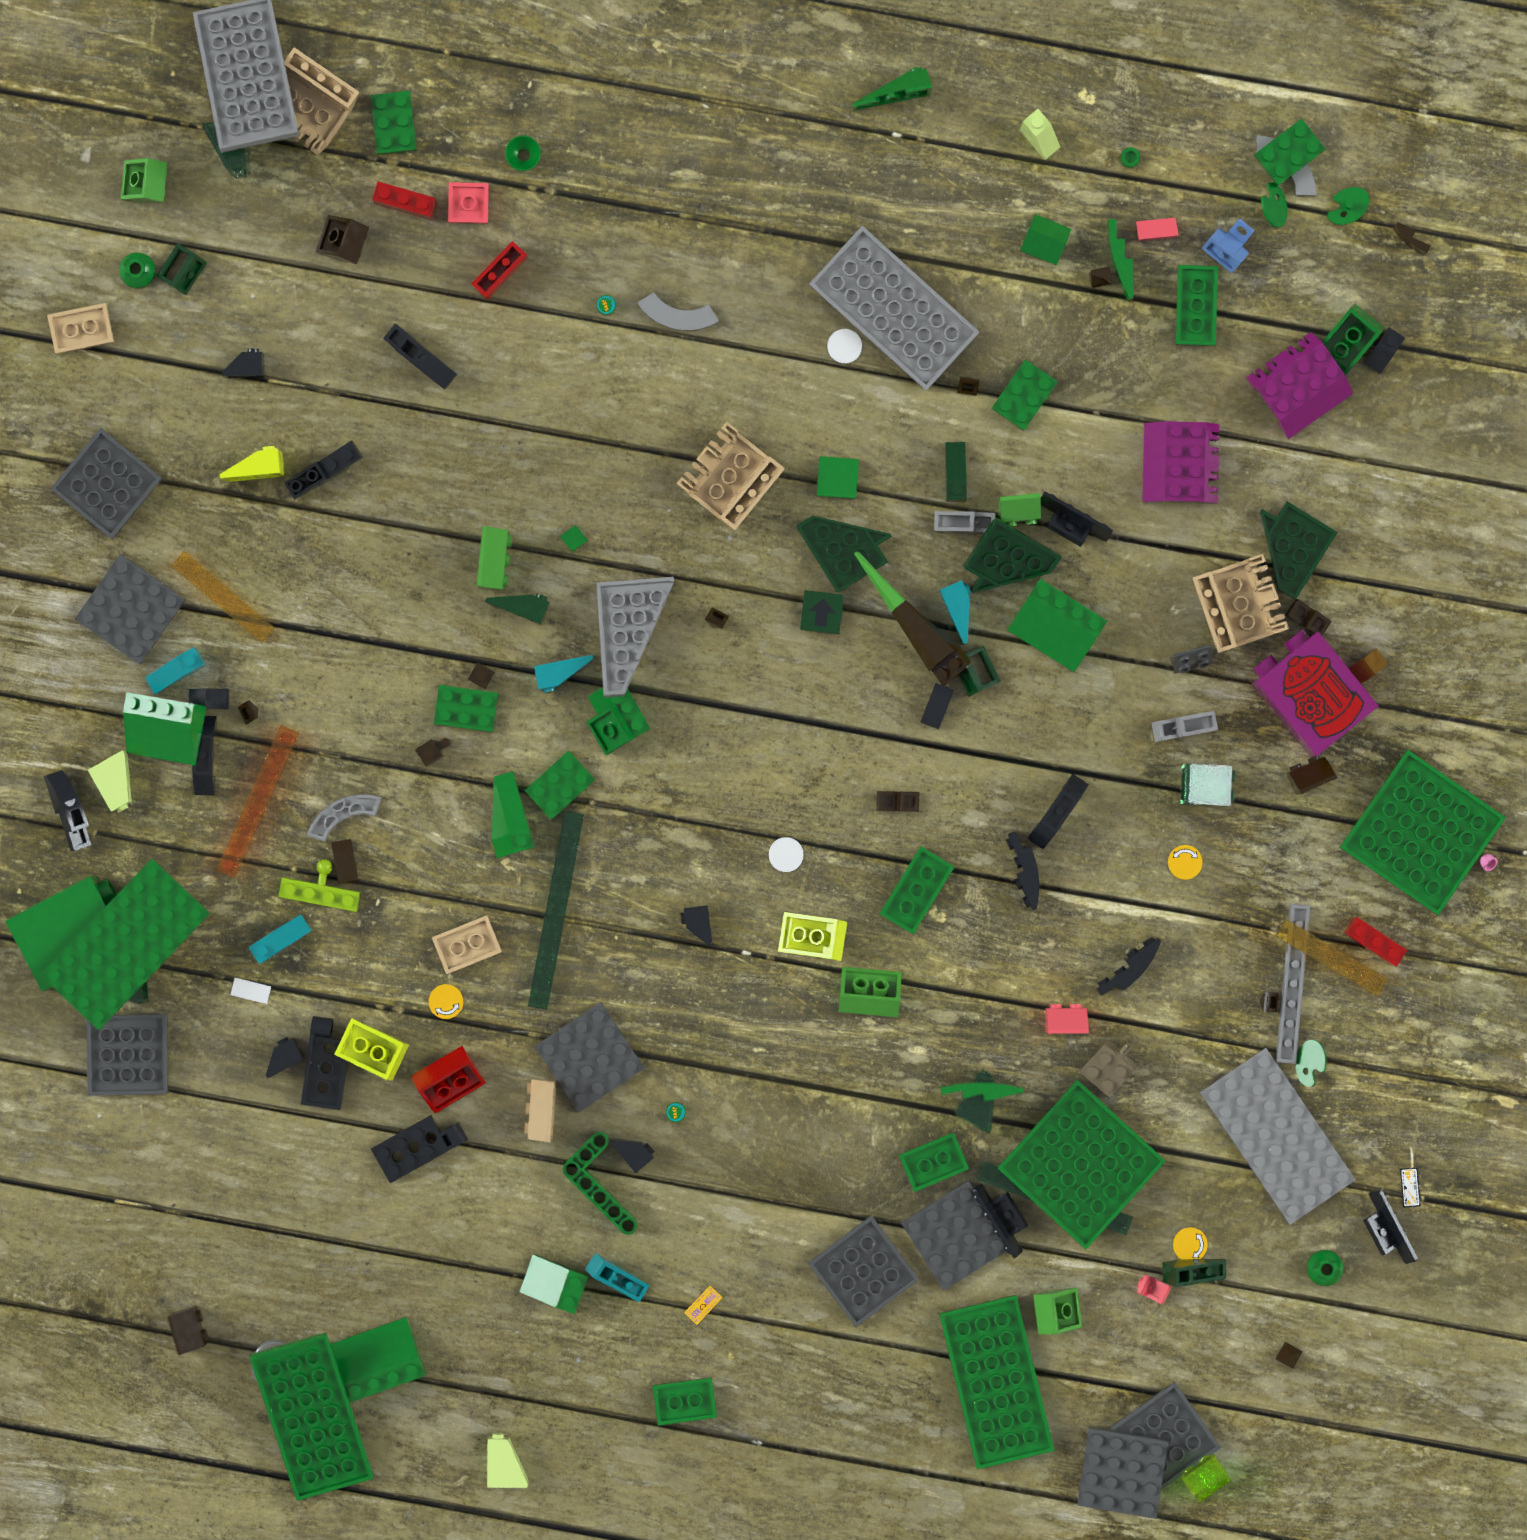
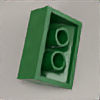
(626, 706)

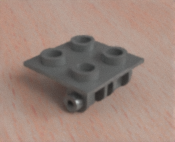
(1187, 660)

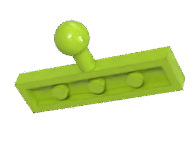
(318, 892)

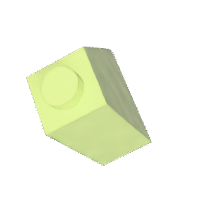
(1040, 134)
(113, 781)
(503, 1464)

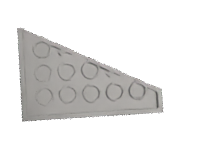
(626, 621)

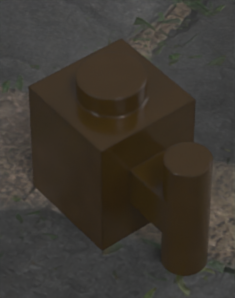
(431, 752)

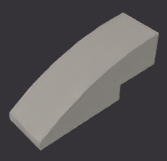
(962, 521)
(1184, 726)

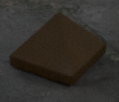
(968, 386)
(716, 618)
(248, 712)
(1269, 1001)
(1288, 1355)

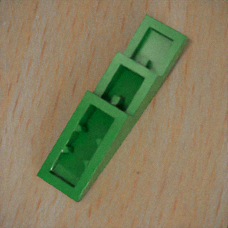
(1122, 266)
(989, 1089)

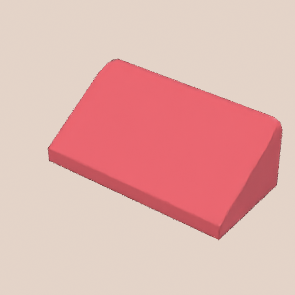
(1156, 229)

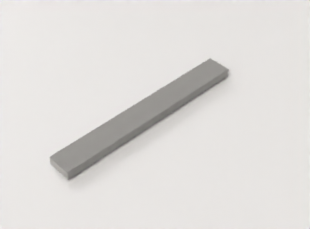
(1292, 991)

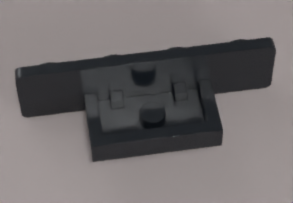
(1071, 522)
(1004, 1217)
(1387, 1230)

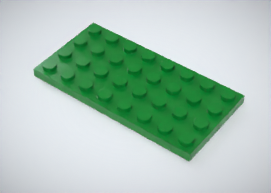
(125, 944)
(996, 1382)
(311, 1416)

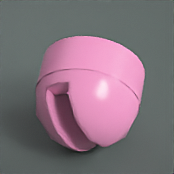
(1488, 862)

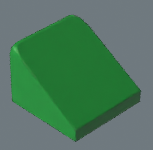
(573, 538)

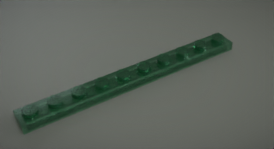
(556, 910)

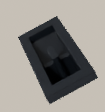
(210, 698)

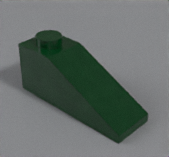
(955, 472)
(526, 606)
(1193, 1271)

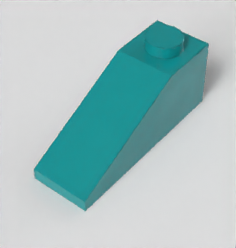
(957, 603)
(175, 670)
(557, 673)
(279, 939)
(616, 1277)

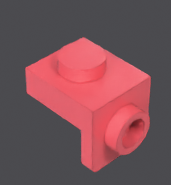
(1153, 1289)

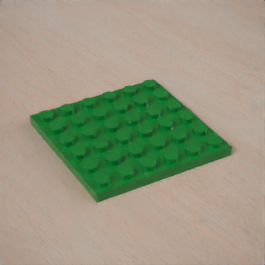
(1422, 832)
(1081, 1164)

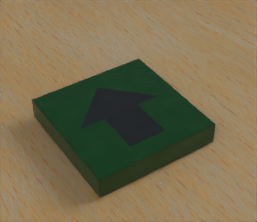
(821, 612)

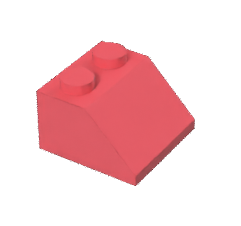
(1066, 1020)

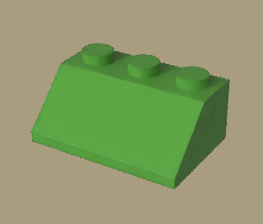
(494, 558)
(870, 992)

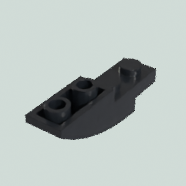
(420, 356)
(324, 470)
(69, 808)
(1028, 878)
(1137, 963)

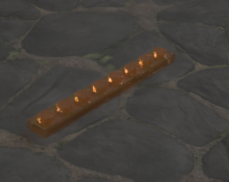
(257, 801)

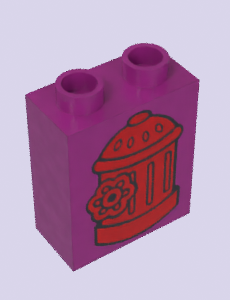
(1313, 692)

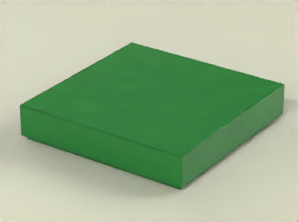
(837, 477)
(610, 729)

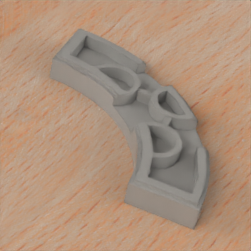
(1302, 180)
(677, 319)
(340, 810)

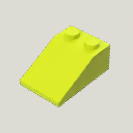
(259, 465)
(812, 936)
(371, 1049)

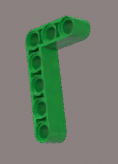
(596, 1186)

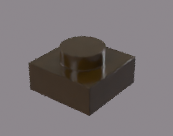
(481, 675)

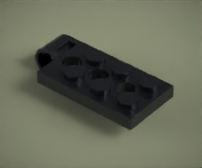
(320, 1034)
(428, 1150)

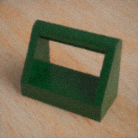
(188, 272)
(970, 678)

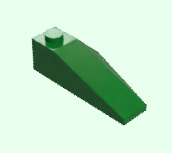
(906, 87)
(509, 821)

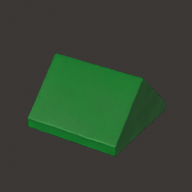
(1045, 239)

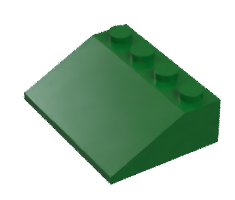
(1057, 625)
(162, 728)
(378, 1359)

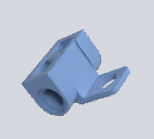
(1227, 247)

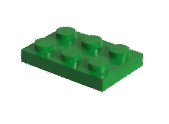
(393, 122)
(1289, 152)
(1024, 395)
(466, 708)
(560, 785)
(933, 1161)
(684, 1401)

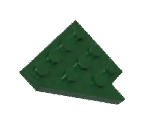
(1295, 546)
(834, 549)
(1008, 557)

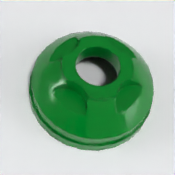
(520, 143)
(146, 274)
(1320, 1258)

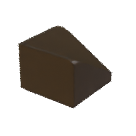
(1100, 277)

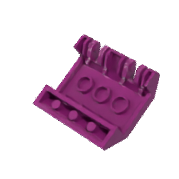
(1301, 385)
(1180, 462)

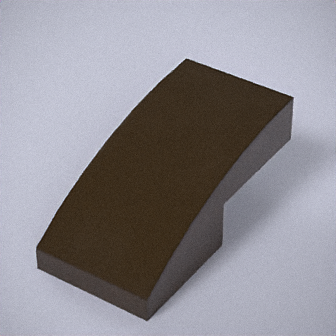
(1406, 235)
(1307, 617)
(898, 801)
(345, 861)

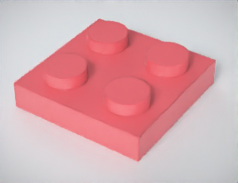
(468, 203)

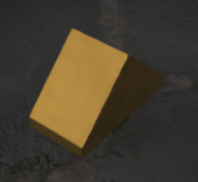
(1368, 666)

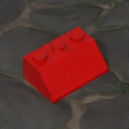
(448, 1079)

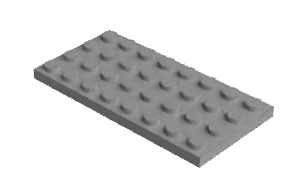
(245, 74)
(894, 308)
(1277, 1136)

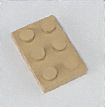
(80, 328)
(466, 944)

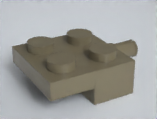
(1109, 1067)

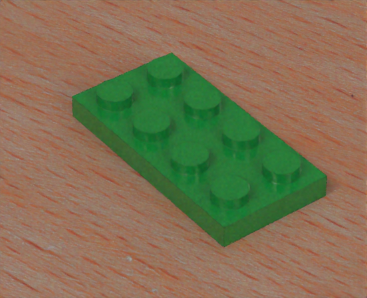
(1196, 305)
(916, 890)

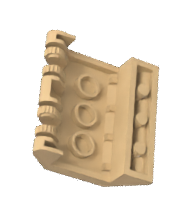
(318, 100)
(731, 477)
(1238, 604)

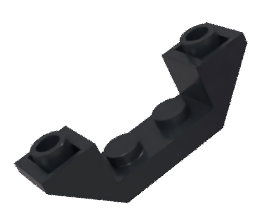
(203, 771)
(1058, 811)

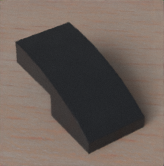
(937, 706)

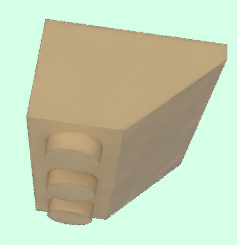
(540, 1109)

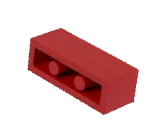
(404, 200)
(499, 270)
(1375, 941)

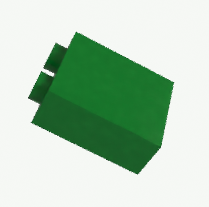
(54, 923)

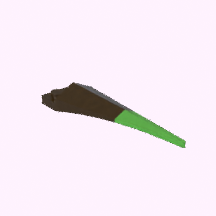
(934, 647)

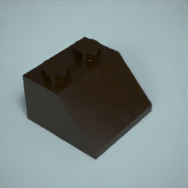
(342, 239)
(1310, 775)
(187, 1330)

